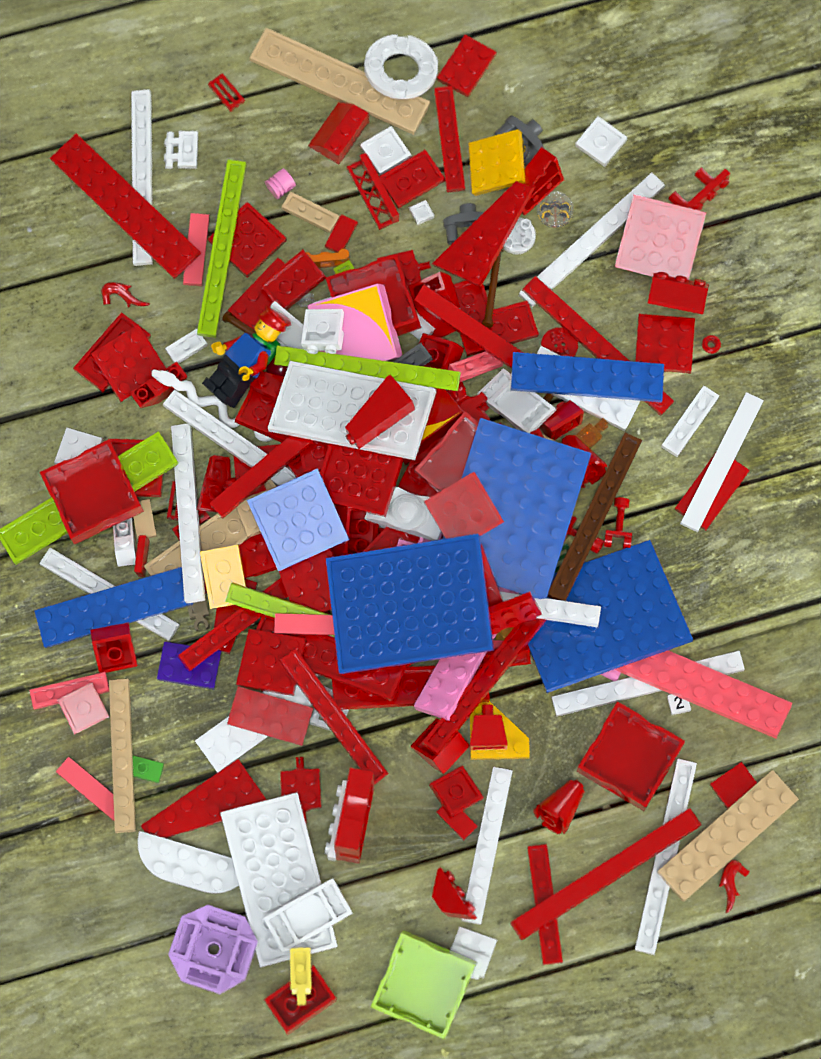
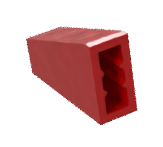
(379, 413)

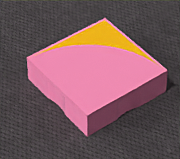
(365, 324)

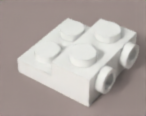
(323, 330)
(476, 948)

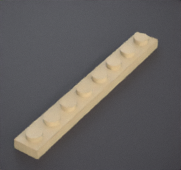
(122, 756)

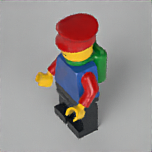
(246, 357)

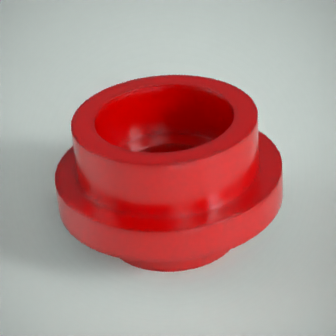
(711, 339)

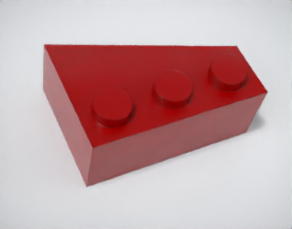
(543, 176)

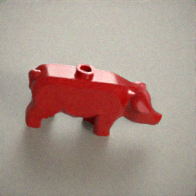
(474, 406)

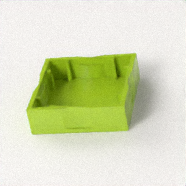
(424, 984)

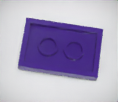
(174, 671)

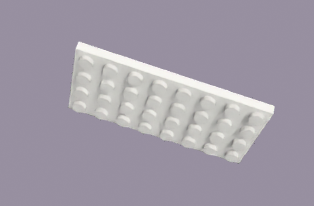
(322, 401)
(273, 868)

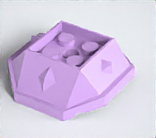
(199, 932)

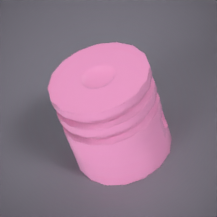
(280, 183)

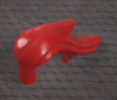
(121, 290)
(728, 881)

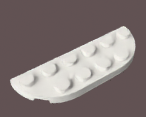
(187, 864)

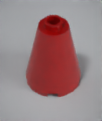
(596, 466)
(560, 807)

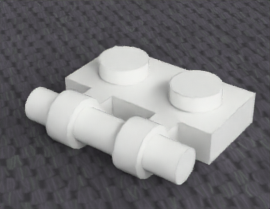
(186, 152)

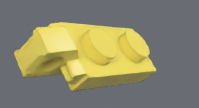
(300, 973)

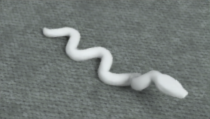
(170, 379)

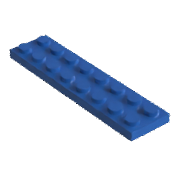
(587, 377)
(111, 607)

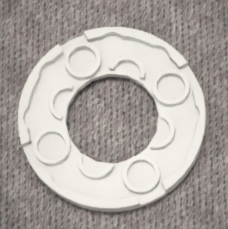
(409, 46)

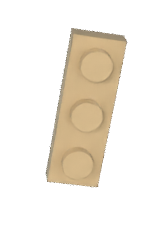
(310, 212)

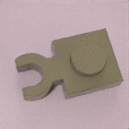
(199, 611)

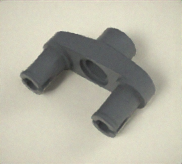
(529, 133)
(465, 218)

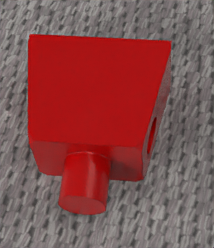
(488, 731)

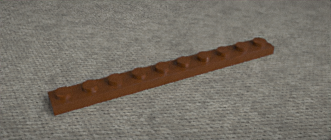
(594, 518)

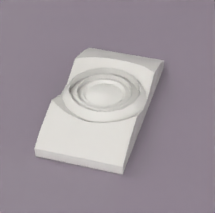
(522, 409)
(408, 515)
(307, 915)

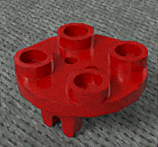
(557, 337)

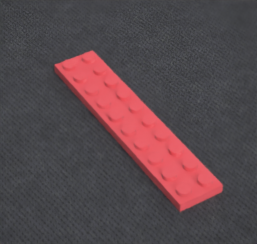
(712, 691)

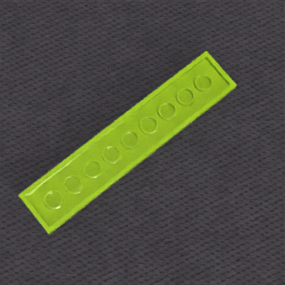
(43, 523)

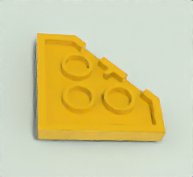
(517, 741)

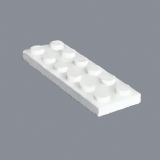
(615, 411)
(227, 743)

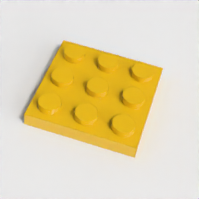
(496, 162)

